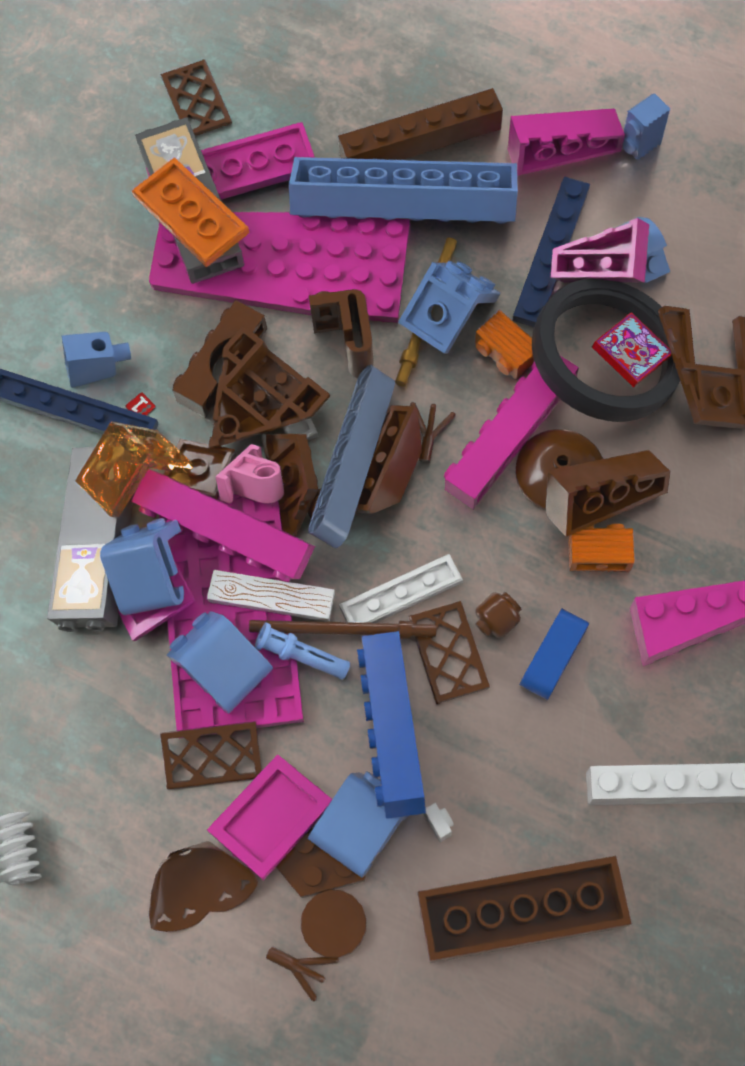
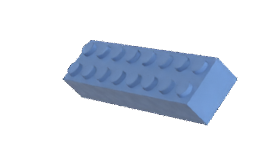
(403, 189)

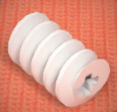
(15, 851)

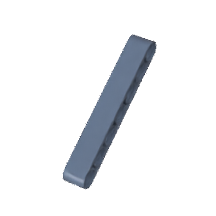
(351, 457)

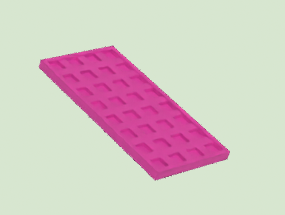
(278, 695)

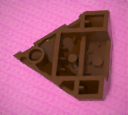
(259, 392)

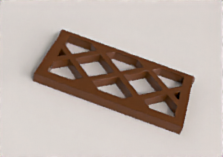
(186, 74)
(473, 660)
(192, 735)

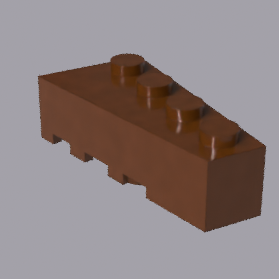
(602, 489)

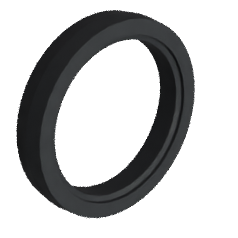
(566, 384)

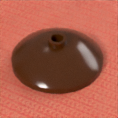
(542, 454)

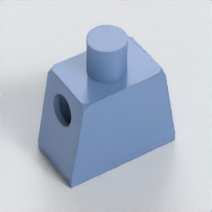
(92, 357)

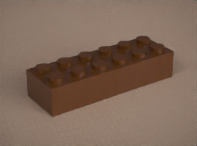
(523, 909)

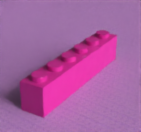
(502, 438)
(223, 524)

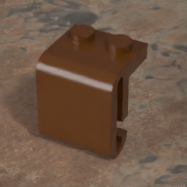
(336, 312)

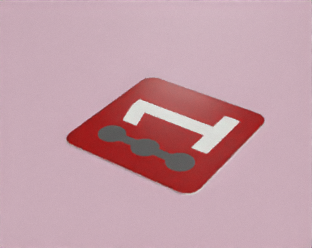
(140, 404)

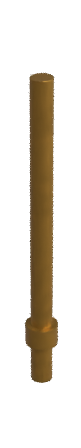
(410, 355)

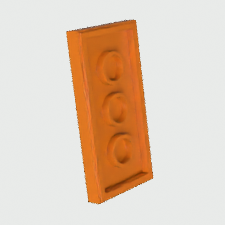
(190, 212)

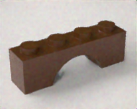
(197, 386)

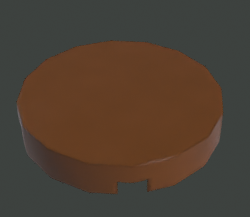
(333, 923)

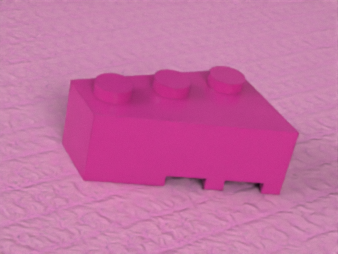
(610, 255)

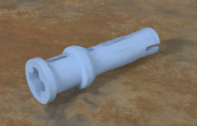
(289, 647)

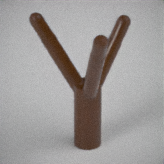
(428, 434)
(297, 967)

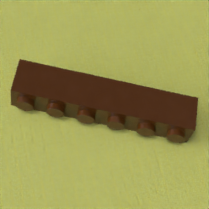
(425, 129)

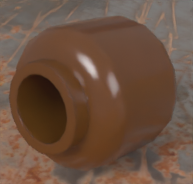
(498, 614)

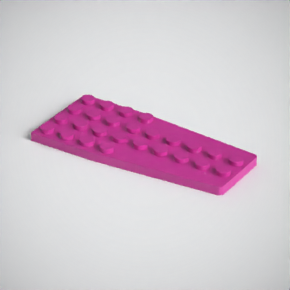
(297, 258)

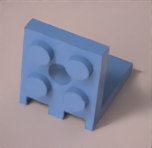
(456, 292)

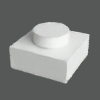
(439, 821)

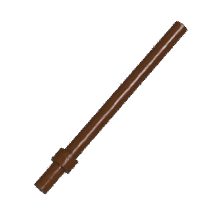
(405, 628)

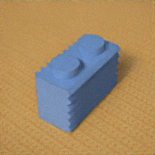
(645, 126)

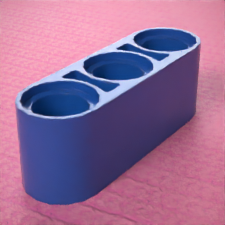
(554, 654)

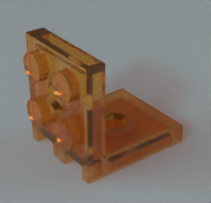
(131, 454)

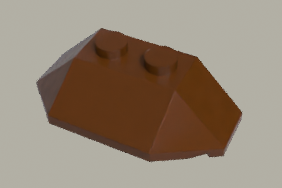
(392, 460)

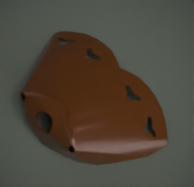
(197, 884)

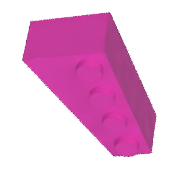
(562, 138)
(685, 617)

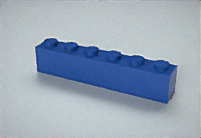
(393, 726)

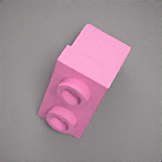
(251, 477)

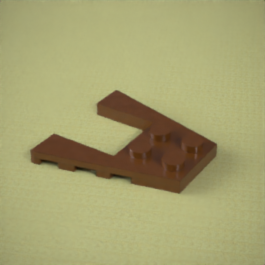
(712, 392)

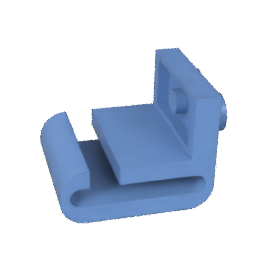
(140, 567)
(220, 659)
(353, 825)

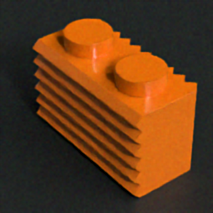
(505, 344)
(602, 549)

